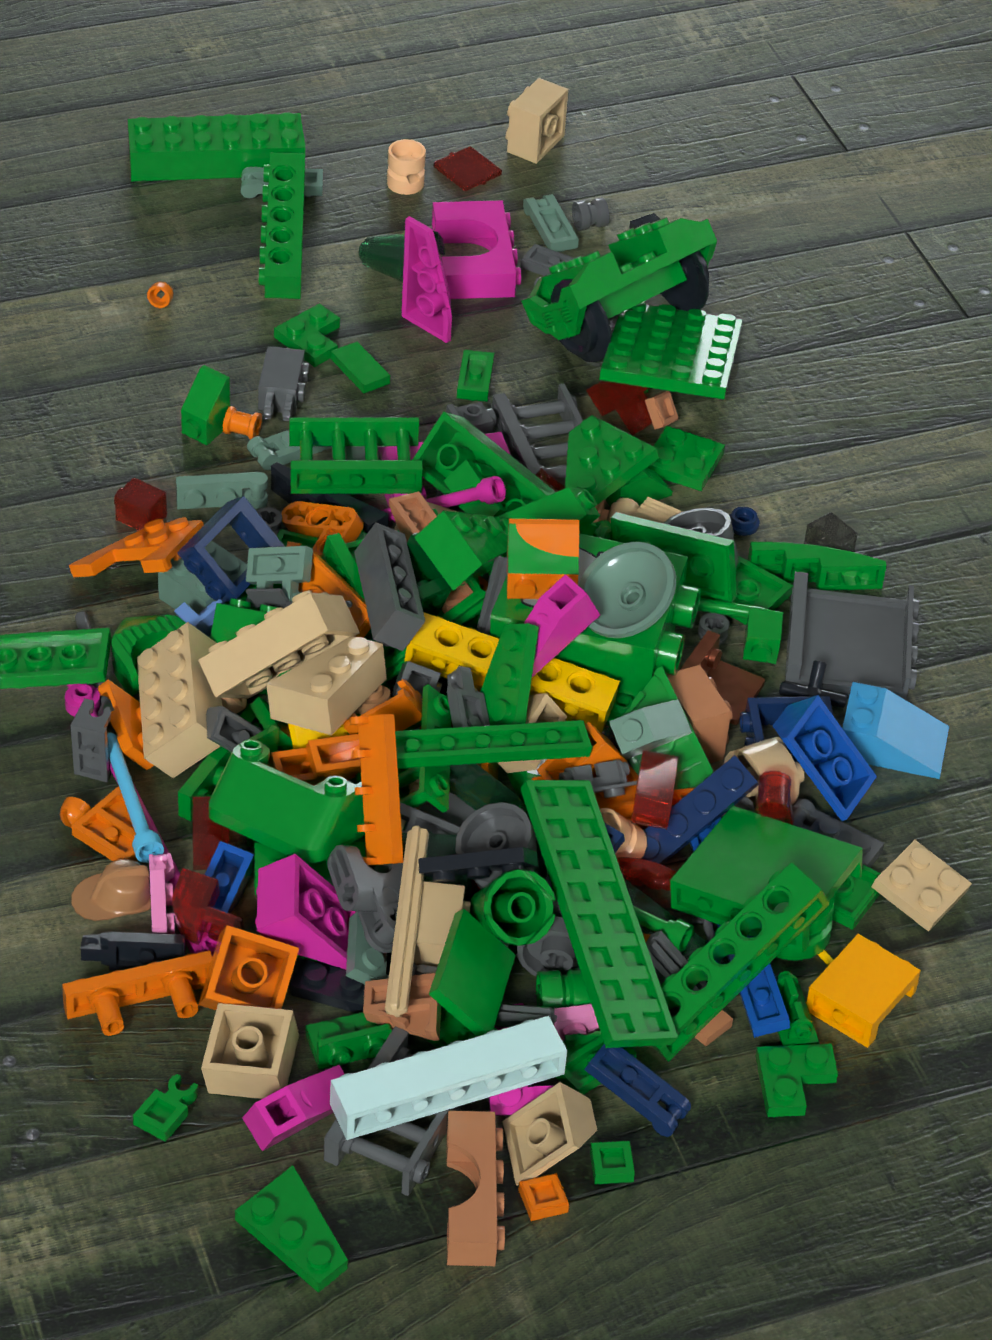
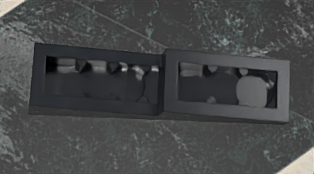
(281, 486)

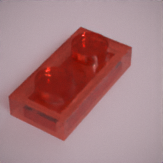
(205, 834)

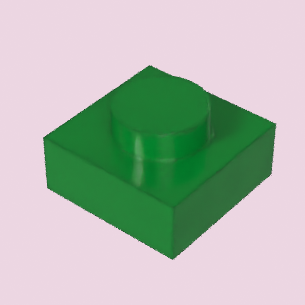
(612, 1162)

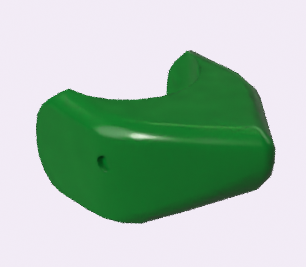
(134, 637)

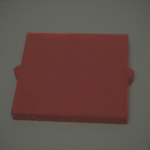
(467, 168)

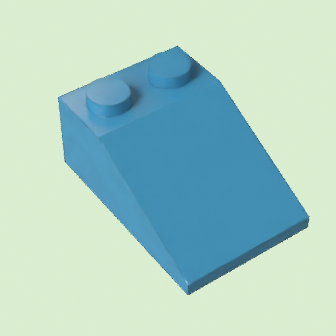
(894, 732)

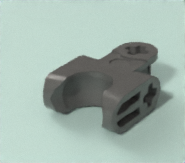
(369, 892)

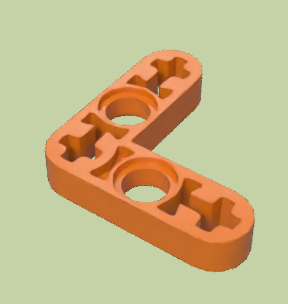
(349, 520)

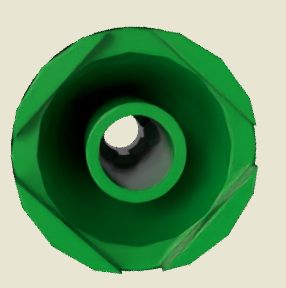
(515, 907)

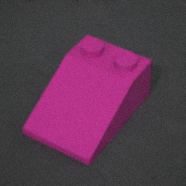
(302, 911)

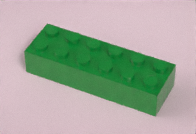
(209, 144)
(456, 439)

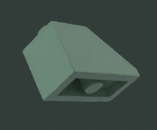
(650, 728)

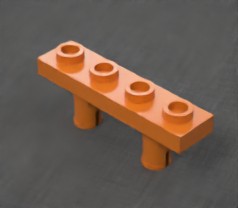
(136, 985)

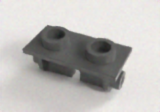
(609, 777)

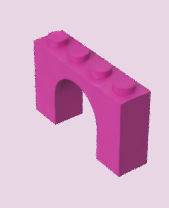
(484, 225)

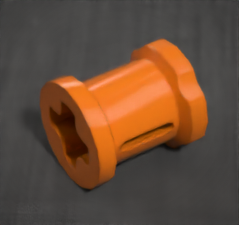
(242, 423)

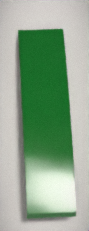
(825, 565)

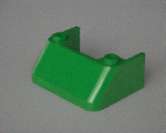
(281, 808)

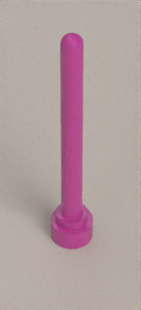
(489, 490)

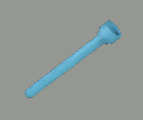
(145, 840)

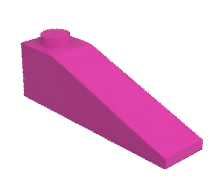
(425, 285)

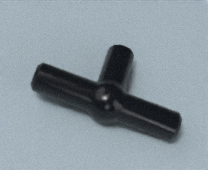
(814, 687)

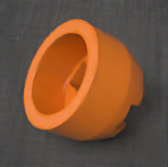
(157, 301)
(73, 810)

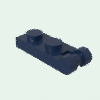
(639, 1088)

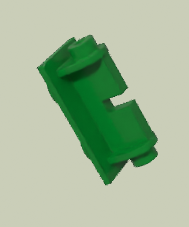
(801, 1025)

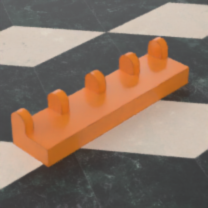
(379, 789)

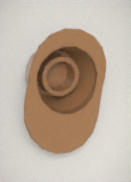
(114, 893)

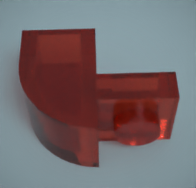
(626, 399)
(194, 907)

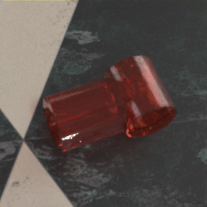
(775, 797)

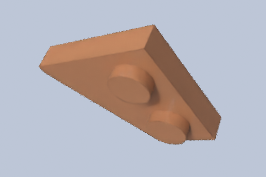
(423, 1011)

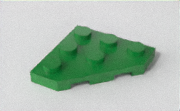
(604, 458)

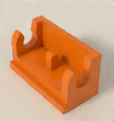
(404, 706)

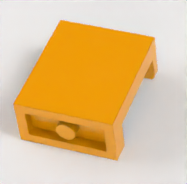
(861, 989)

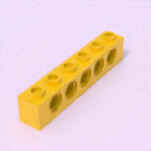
(575, 690)

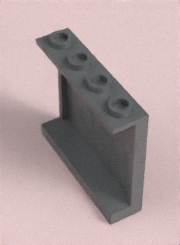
(856, 637)

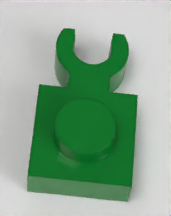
(165, 1111)

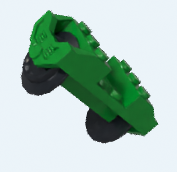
(644, 262)

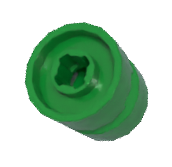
(561, 990)

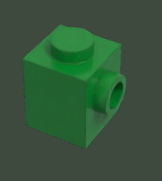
(762, 635)

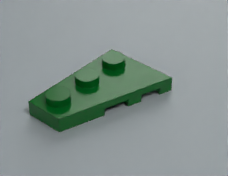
(510, 675)
(294, 1230)

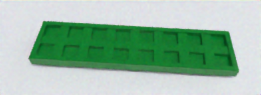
(598, 914)

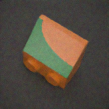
(540, 555)

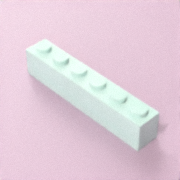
(447, 1077)

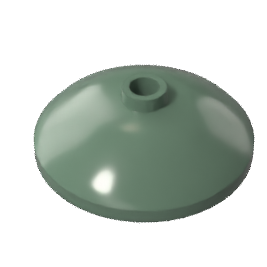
(626, 575)

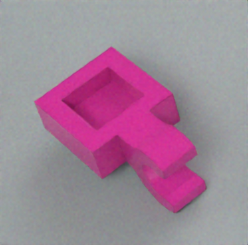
(512, 1101)

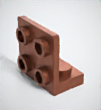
(731, 682)

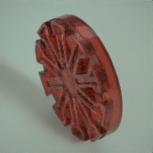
(646, 872)

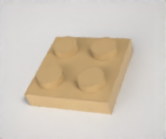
(921, 885)

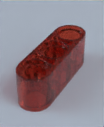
(654, 789)

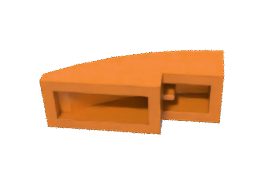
(320, 759)

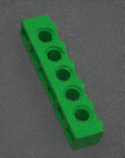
(284, 226)
(751, 956)

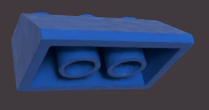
(825, 754)

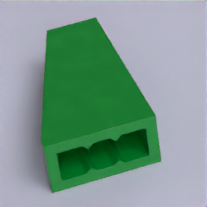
(562, 505)

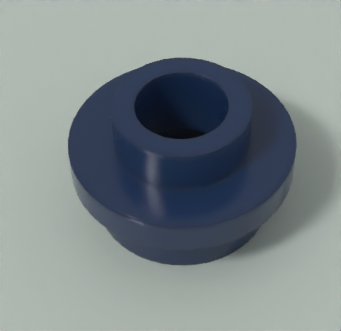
(744, 521)

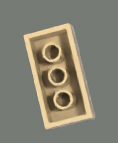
(277, 644)
(175, 700)

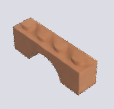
(473, 1224)

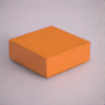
(543, 1197)

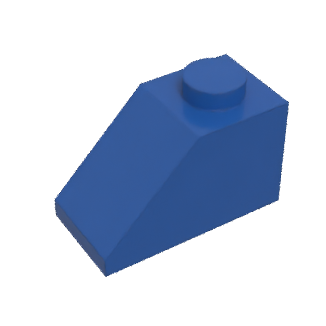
(233, 870)

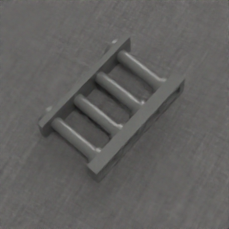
(517, 435)
(417, 1166)

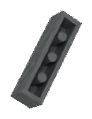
(389, 587)

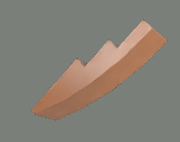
(412, 516)

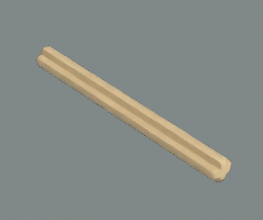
(406, 923)

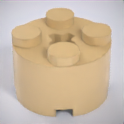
(769, 756)

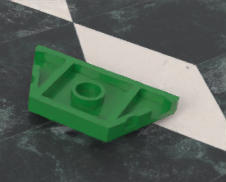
(693, 763)

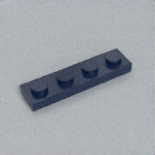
(699, 810)

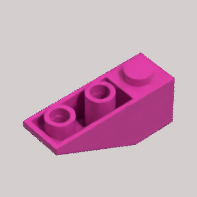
(561, 617)
(291, 1108)

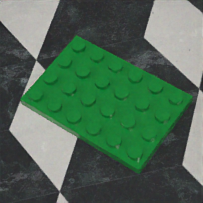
(672, 350)

